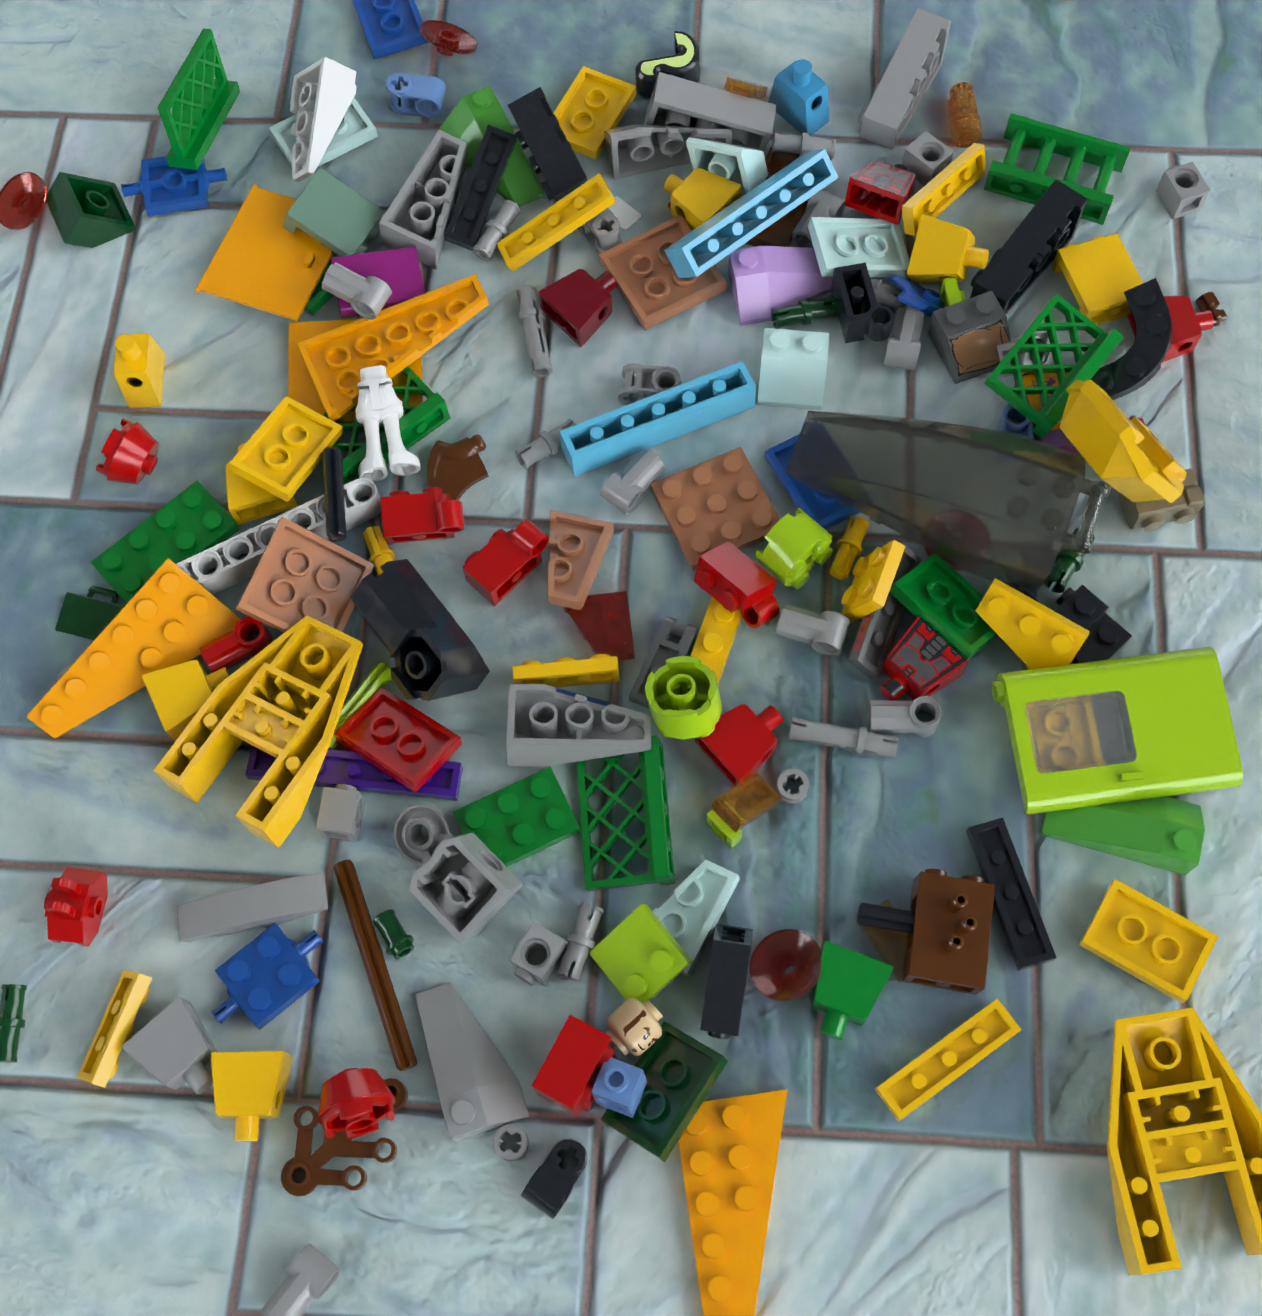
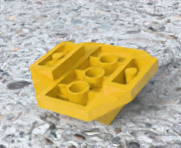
(1119, 448)

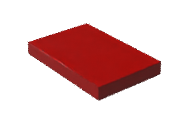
(398, 739)

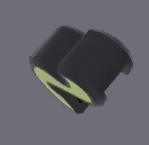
(682, 64)

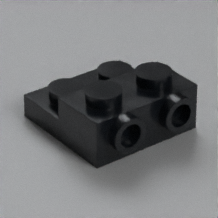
(1089, 612)

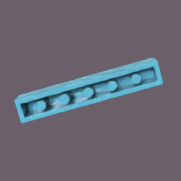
(751, 214)
(658, 418)

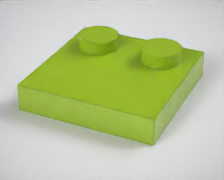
(640, 955)

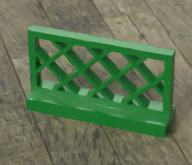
(203, 104)
(1085, 367)
(414, 424)
(656, 821)

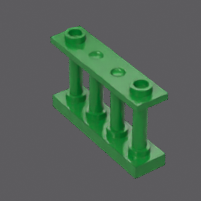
(1031, 185)

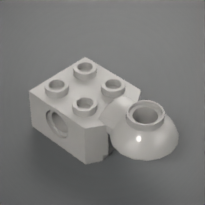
(460, 875)

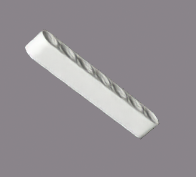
(254, 541)

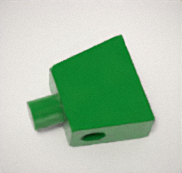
(847, 988)

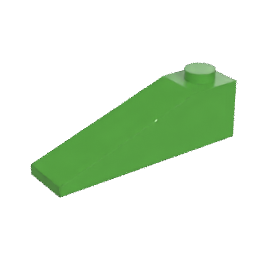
(469, 122)
(1147, 831)

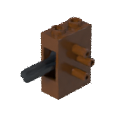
(948, 928)

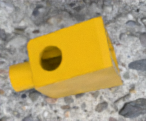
(700, 195)
(943, 252)
(142, 359)
(250, 501)
(181, 692)
(249, 1088)

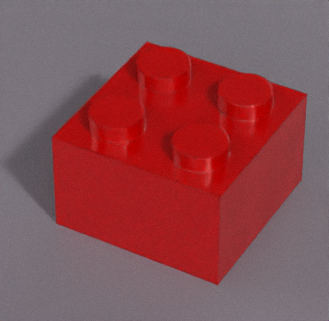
(574, 1066)

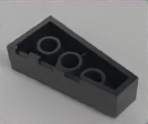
(1031, 246)

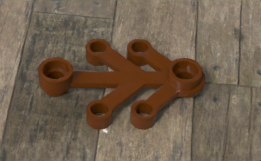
(335, 1147)

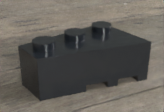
(547, 144)

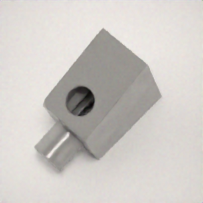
(174, 1047)

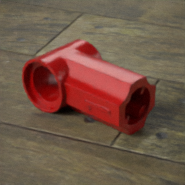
(234, 647)

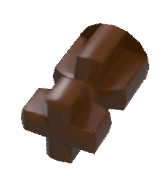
(1209, 302)

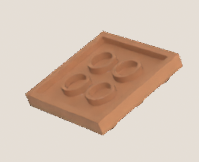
(650, 280)
(715, 505)
(301, 578)

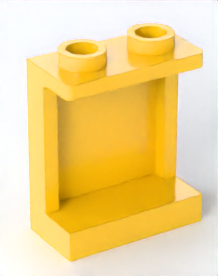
(1099, 276)

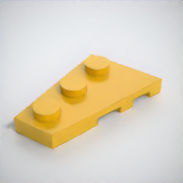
(1029, 628)

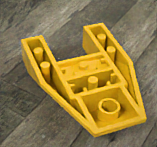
(281, 704)
(1175, 1118)

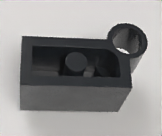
(858, 305)

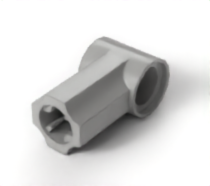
(819, 205)
(364, 294)
(904, 344)
(627, 488)
(822, 631)
(901, 718)
(307, 1280)

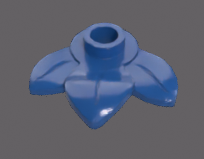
(917, 296)

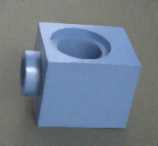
(619, 1086)

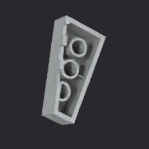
(905, 79)
(697, 105)
(427, 200)

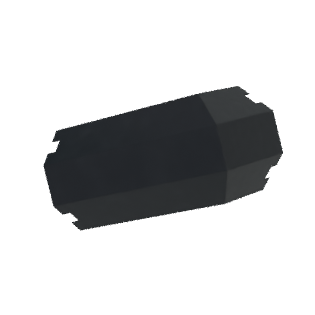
(420, 634)

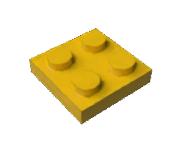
(872, 581)

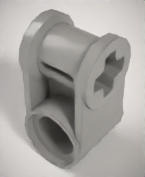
(602, 231)
(647, 381)

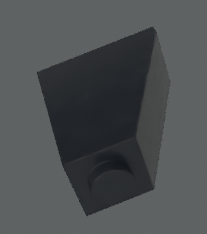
(726, 981)

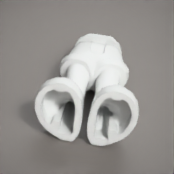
(381, 406)

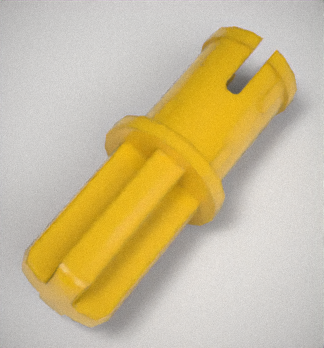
(377, 547)
(849, 547)

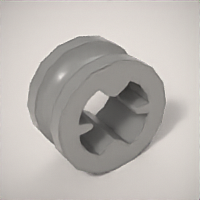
(799, 776)
(513, 1130)

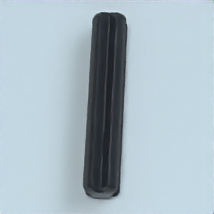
(334, 494)

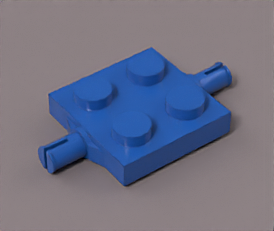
(173, 188)
(267, 976)

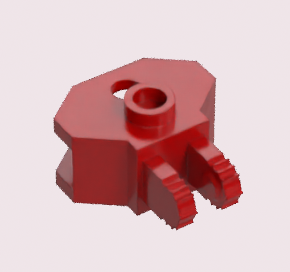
(76, 906)

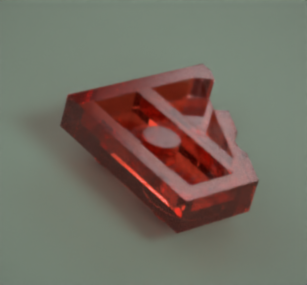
(606, 624)

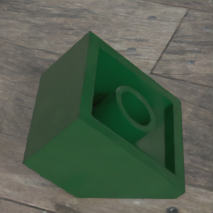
(88, 210)

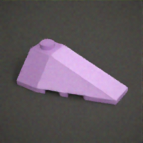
(773, 279)

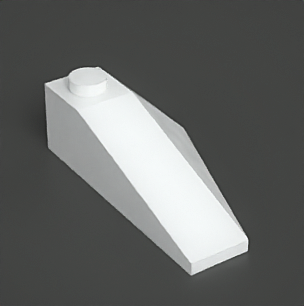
(320, 102)

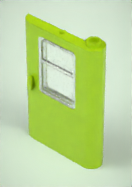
(1140, 717)

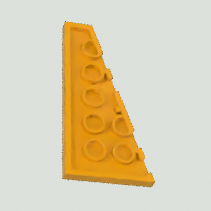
(390, 340)
(152, 632)
(729, 1185)

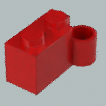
(420, 516)
(505, 561)
(738, 584)

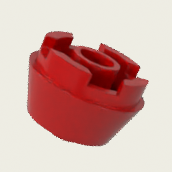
(129, 454)
(355, 1102)

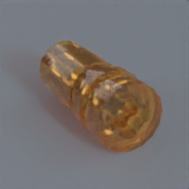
(964, 115)

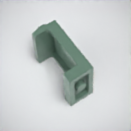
(334, 215)

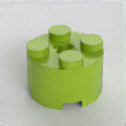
(795, 548)
(684, 698)

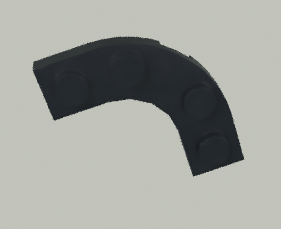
(1150, 345)

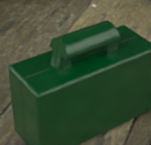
(85, 615)

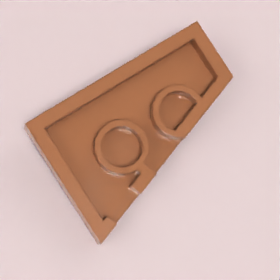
(575, 556)

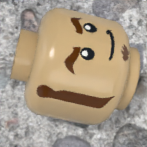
(634, 1026)

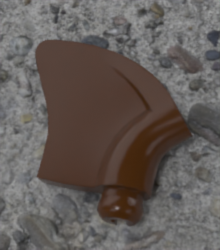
(456, 465)

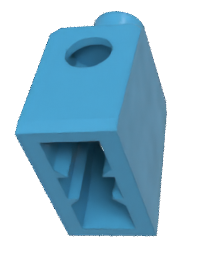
(801, 97)

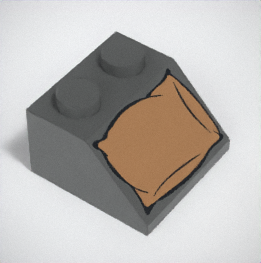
(969, 336)

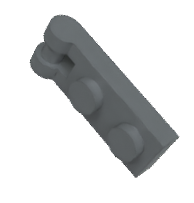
(661, 651)

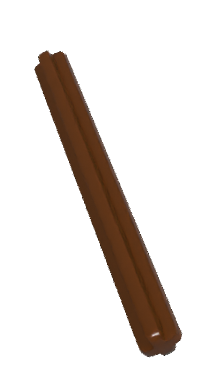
(375, 966)

